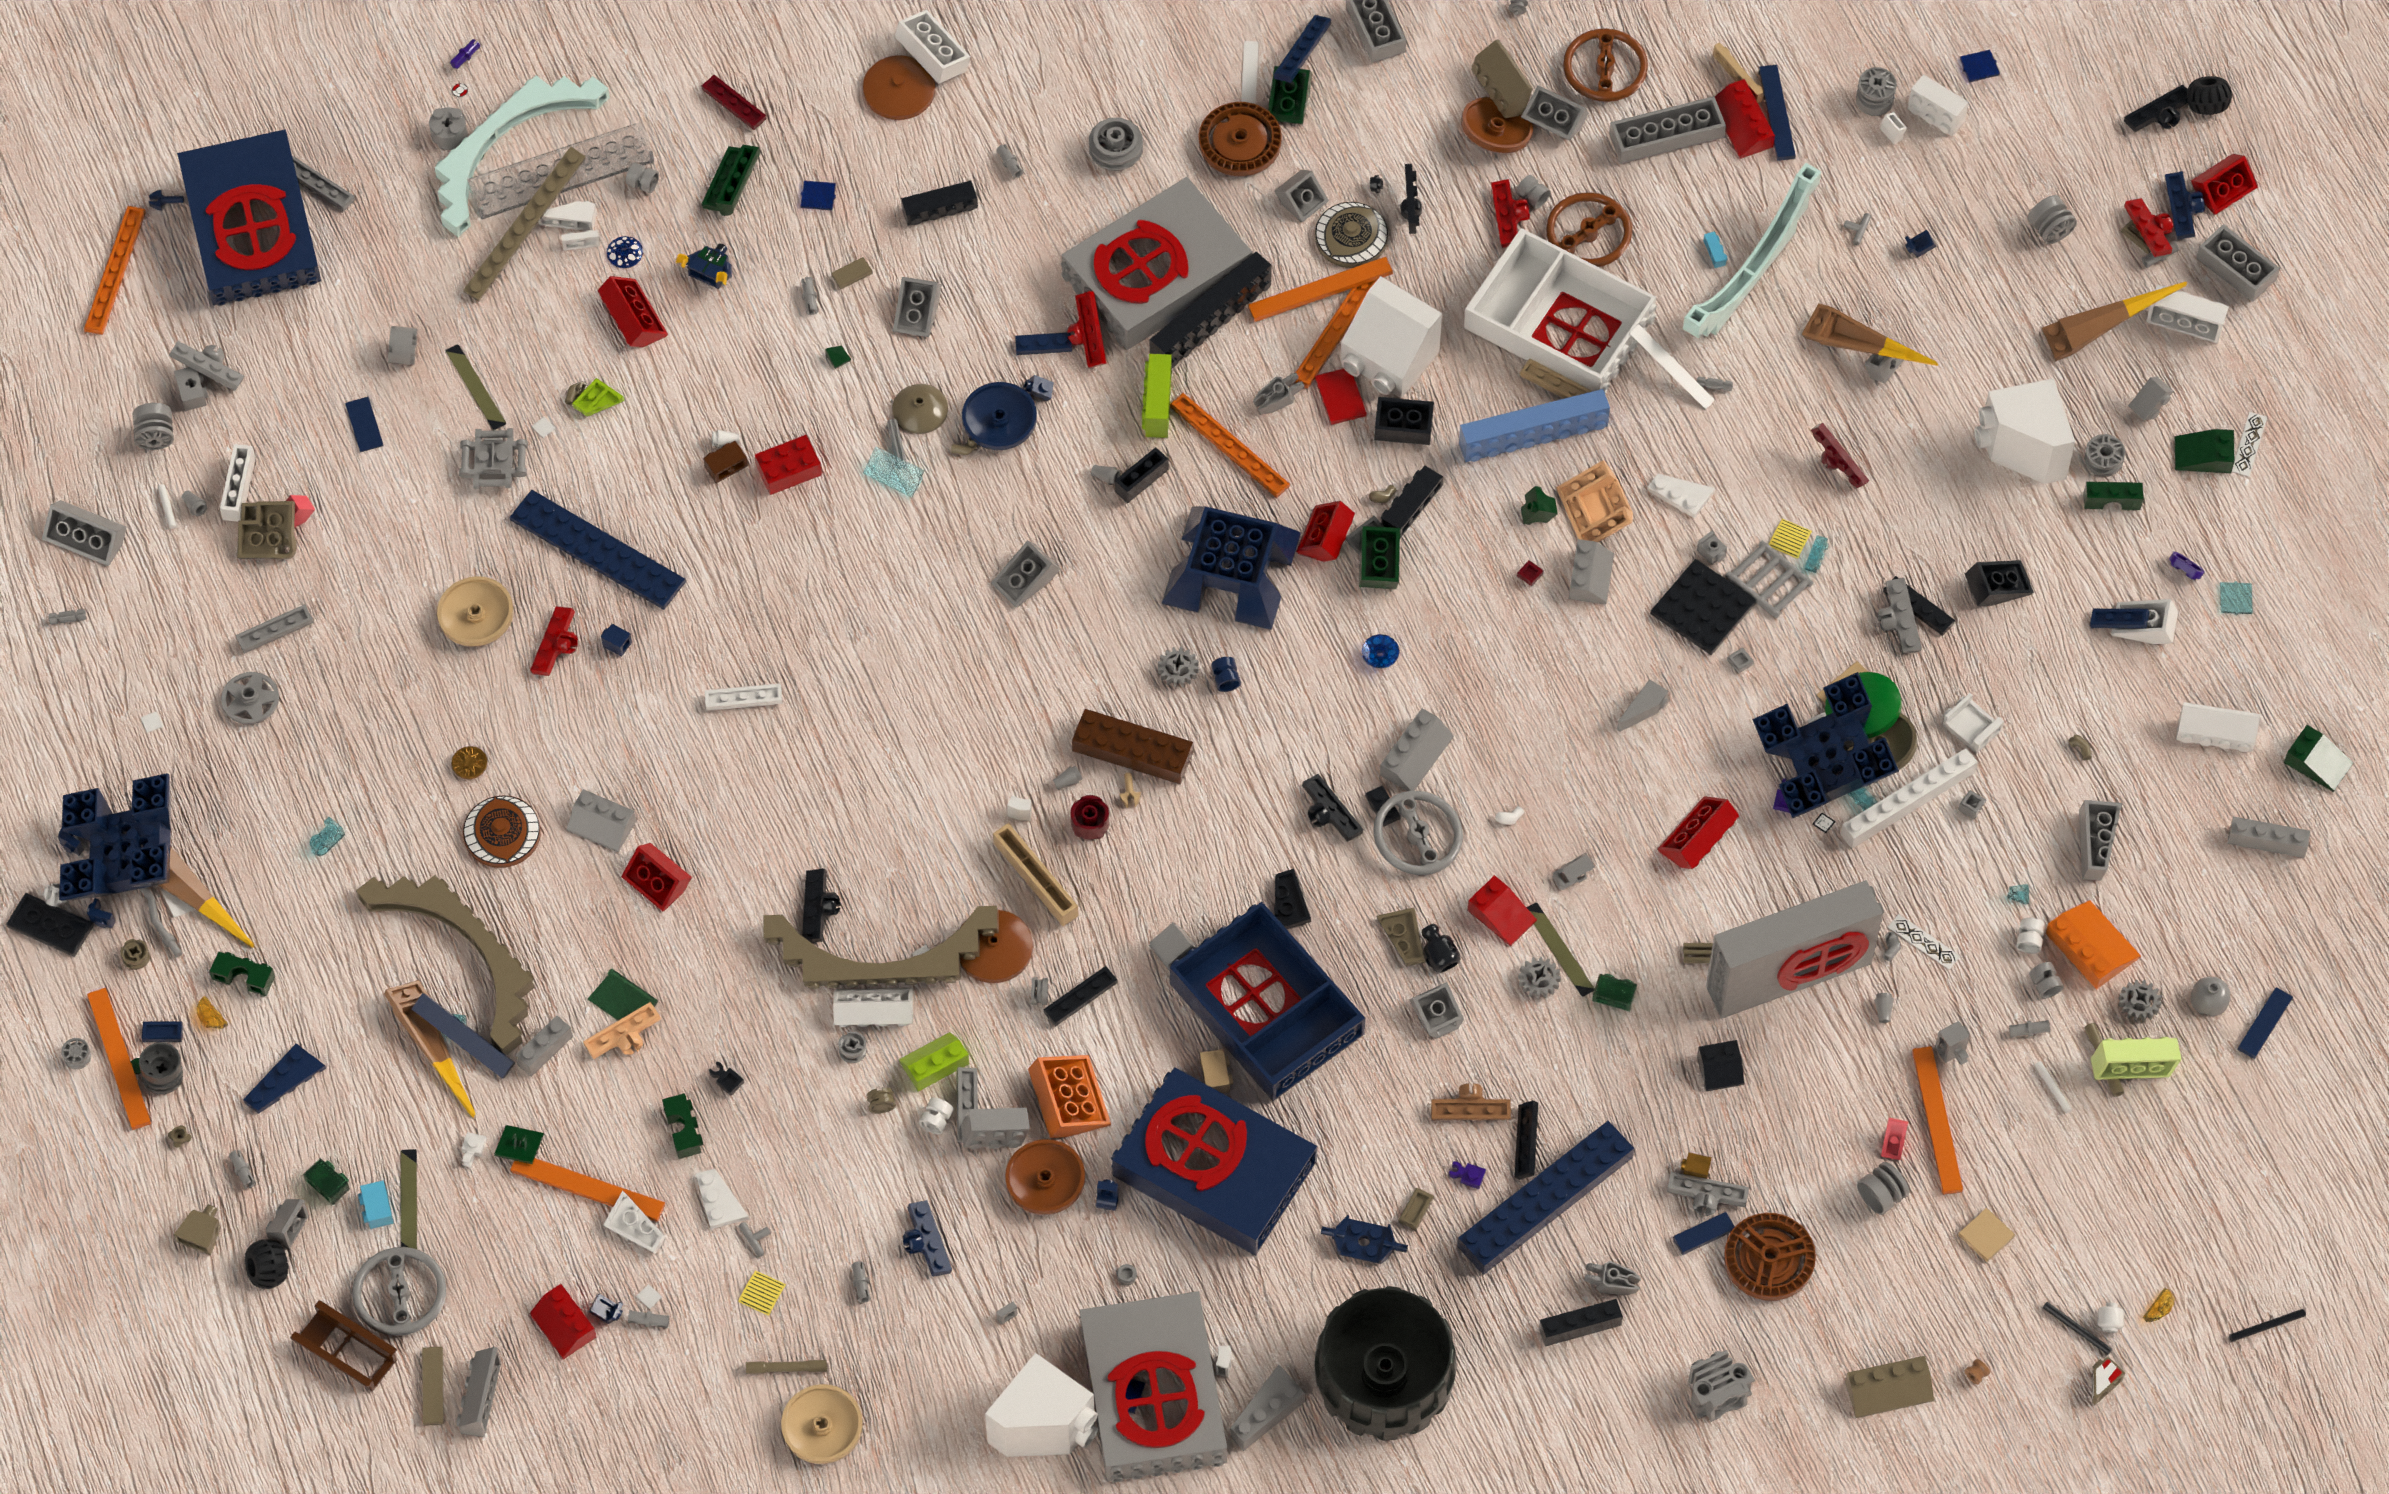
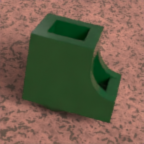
(1538, 507)

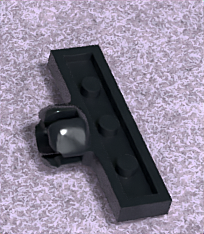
(2159, 110)
(1411, 207)
(1330, 809)
(817, 905)

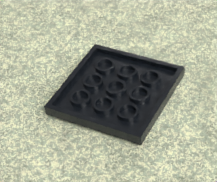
(1703, 607)

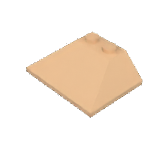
(1595, 503)

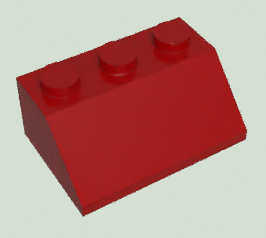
(2225, 183)
(1326, 531)
(656, 876)
(562, 1321)

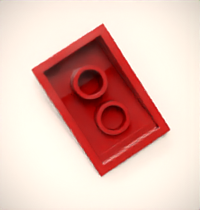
(1501, 911)

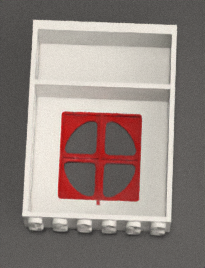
(1535, 283)

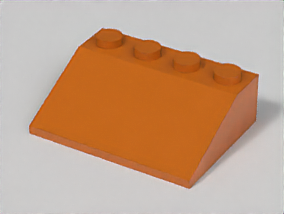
(2091, 943)
(1068, 1095)

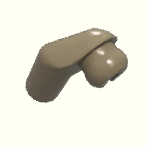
(574, 391)
(2078, 741)

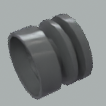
(161, 1068)

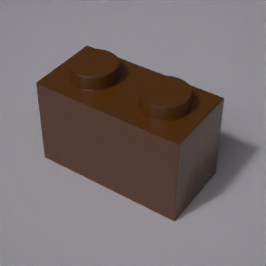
(725, 461)

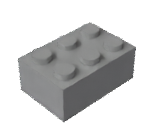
(995, 1128)

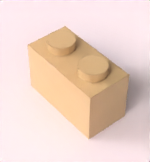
(1214, 1070)

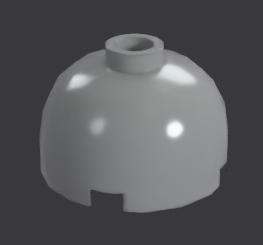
(2210, 996)

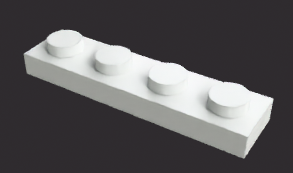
(743, 697)

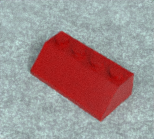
(1744, 120)
(631, 311)
(1699, 832)

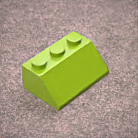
(935, 1061)

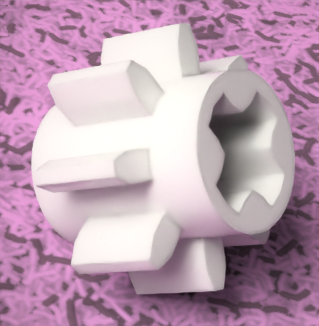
(52, 895)

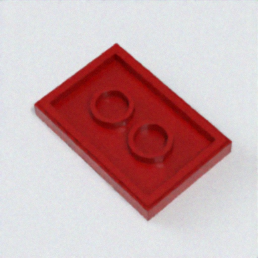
(1340, 396)

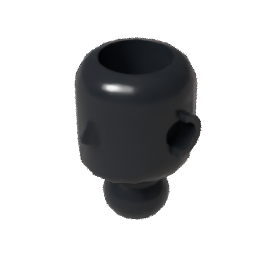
(1440, 950)

